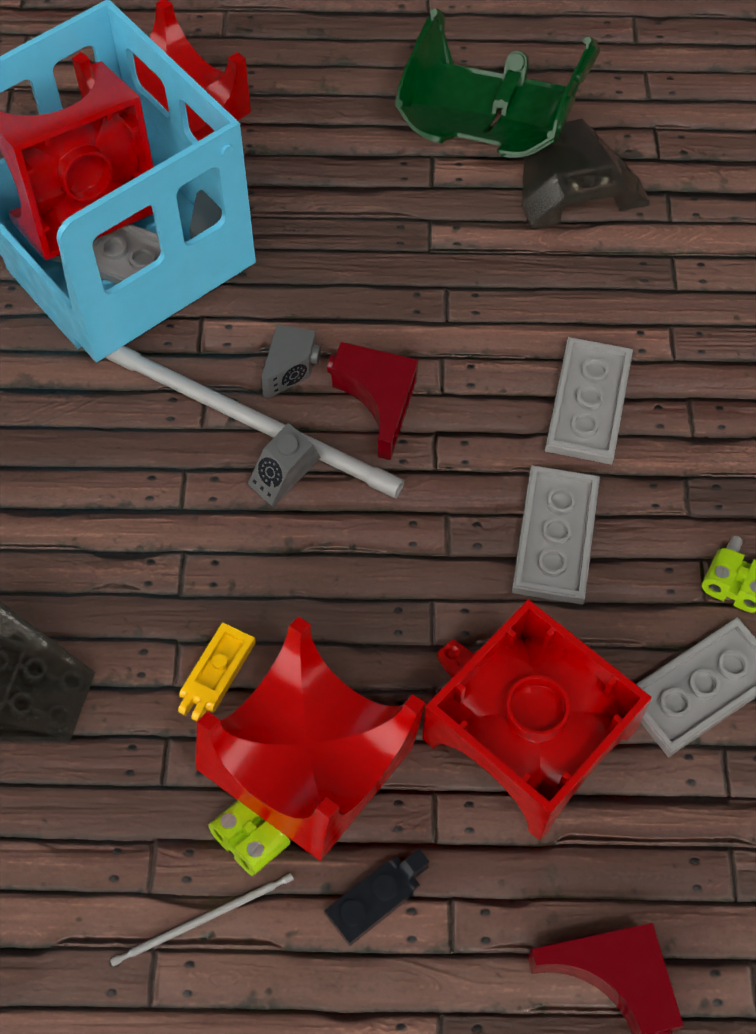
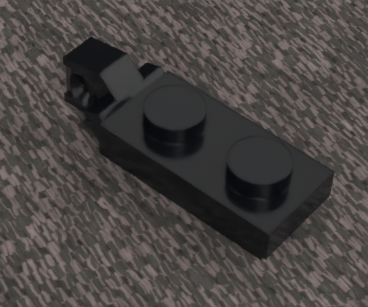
(376, 896)

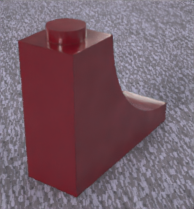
(381, 383)
(625, 968)

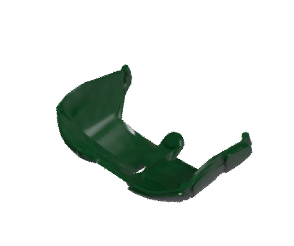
(463, 101)

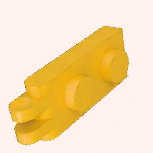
(215, 671)

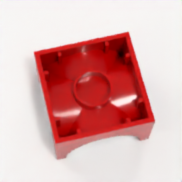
(226, 87)
(75, 157)
(536, 712)
(306, 746)

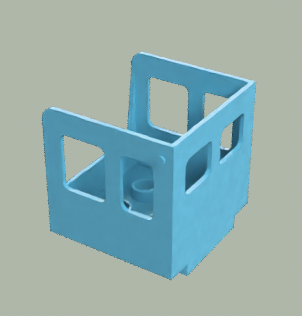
(71, 293)

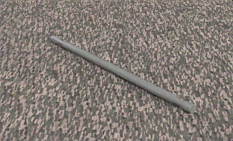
(201, 919)

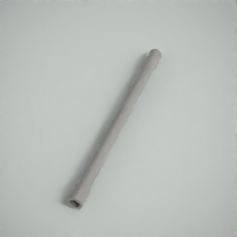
(373, 476)

